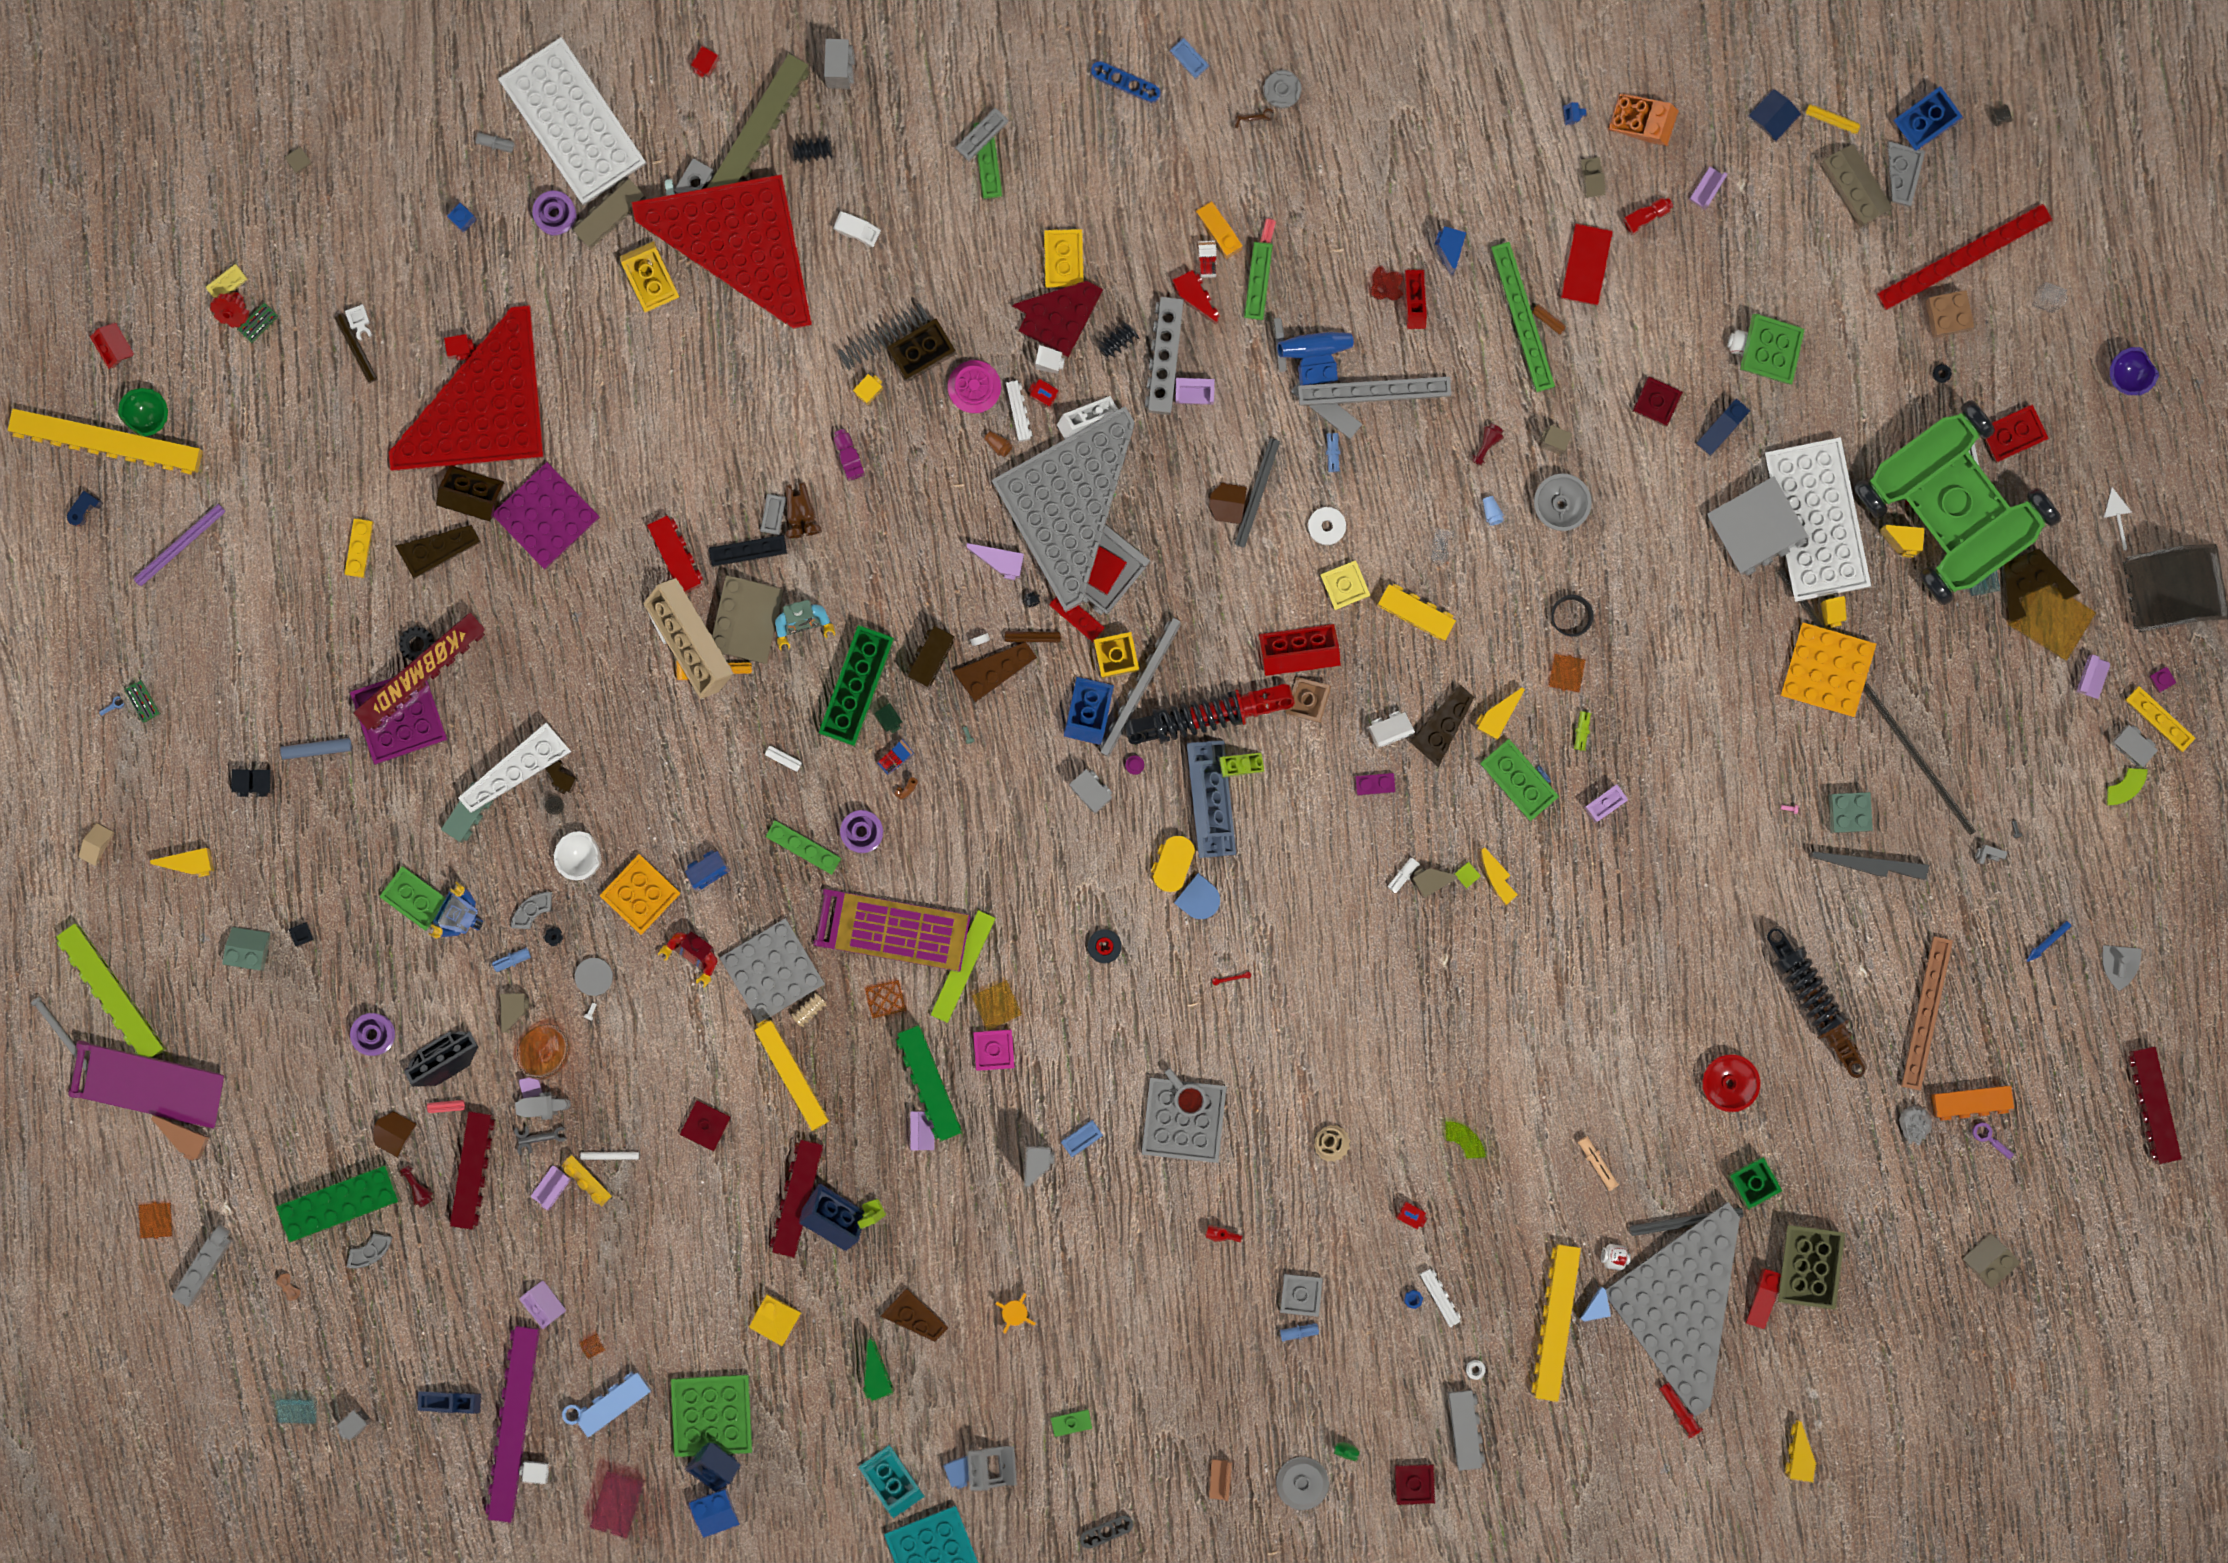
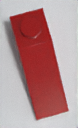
(1415, 299)
(1764, 1298)

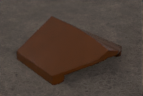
(1228, 503)
(392, 1133)

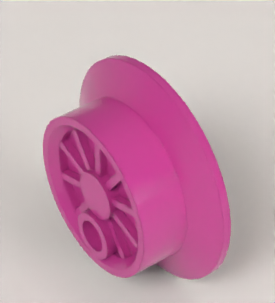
(974, 386)

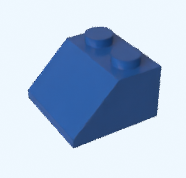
(1449, 247)
(714, 1512)

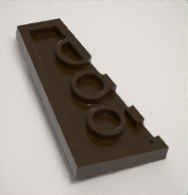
(1439, 730)

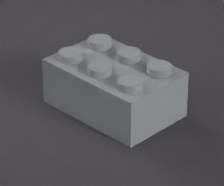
(838, 63)

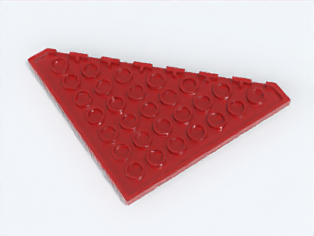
(738, 236)
(485, 408)

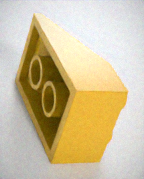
(649, 276)

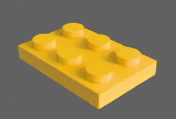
(1063, 258)

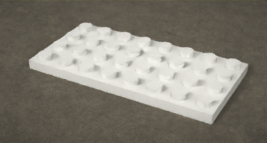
(572, 121)
(1822, 498)

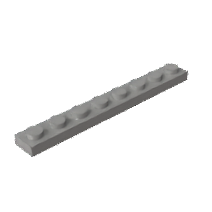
(1374, 391)
(1143, 681)

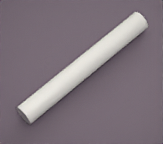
(609, 1155)

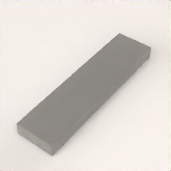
(1335, 416)

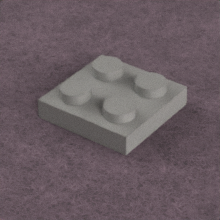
(1301, 1295)

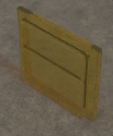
(2053, 622)

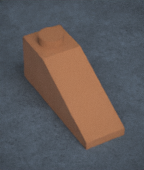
(184, 1139)

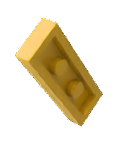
(359, 548)
(586, 1181)

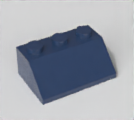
(832, 1218)

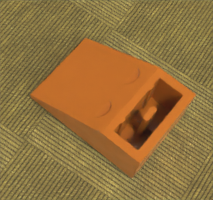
(1644, 119)

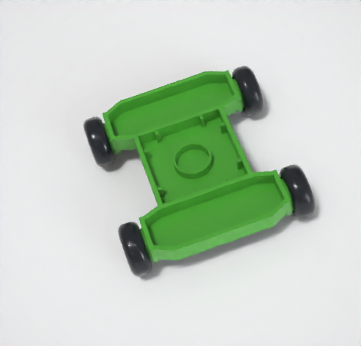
(1957, 502)

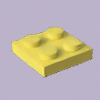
(1345, 585)

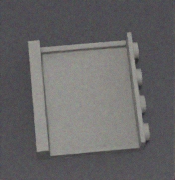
(1758, 526)
(1135, 566)

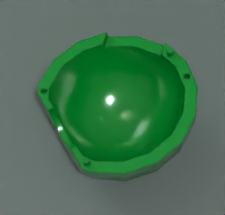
(143, 411)

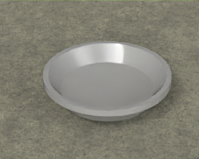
(1302, 1483)

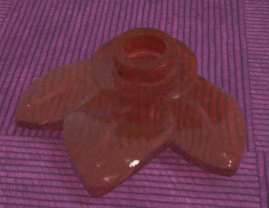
(1388, 282)

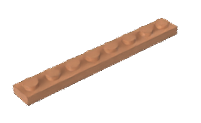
(1926, 1013)

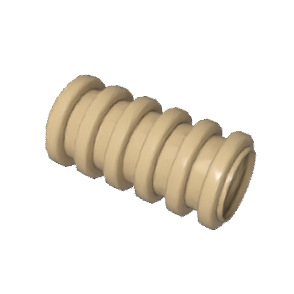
(808, 1010)

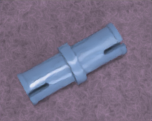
(1333, 452)

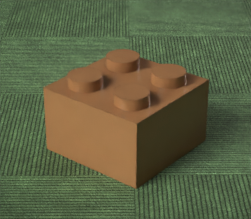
(1949, 314)

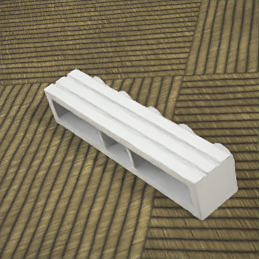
(1019, 411)
(1440, 1297)

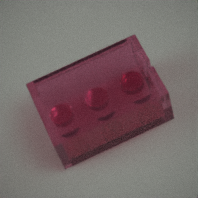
(617, 1503)

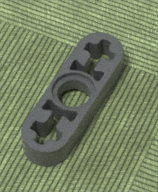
(1105, 1539)

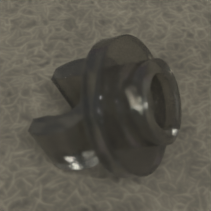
(554, 805)

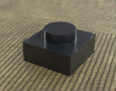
(301, 934)

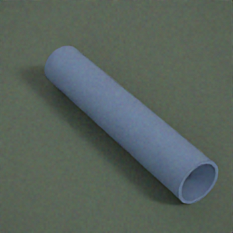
(316, 748)

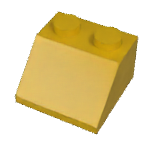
(1904, 539)

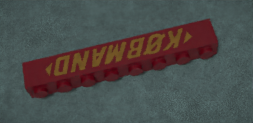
(420, 670)

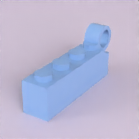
(611, 1405)

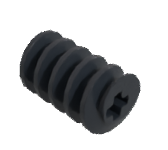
(812, 149)
(1117, 340)

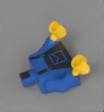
(456, 914)

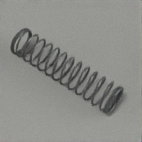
(922, 313)

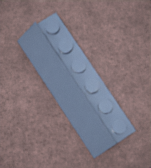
(1211, 800)

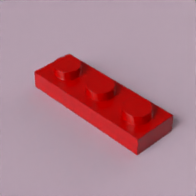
(1079, 619)

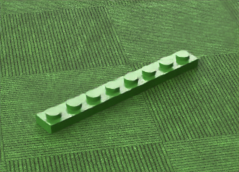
(1522, 317)

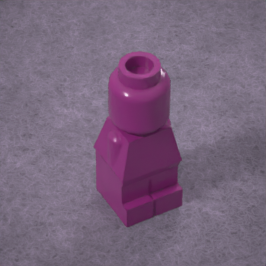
(848, 455)

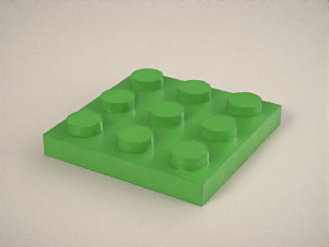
(1772, 349)

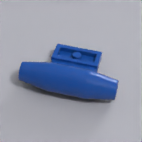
(1316, 354)

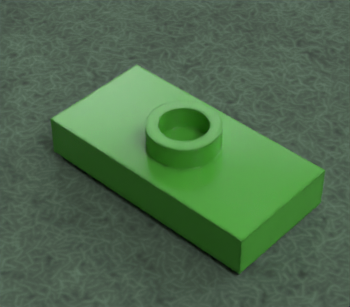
(1071, 1423)

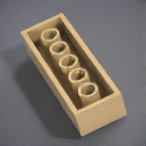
(688, 638)

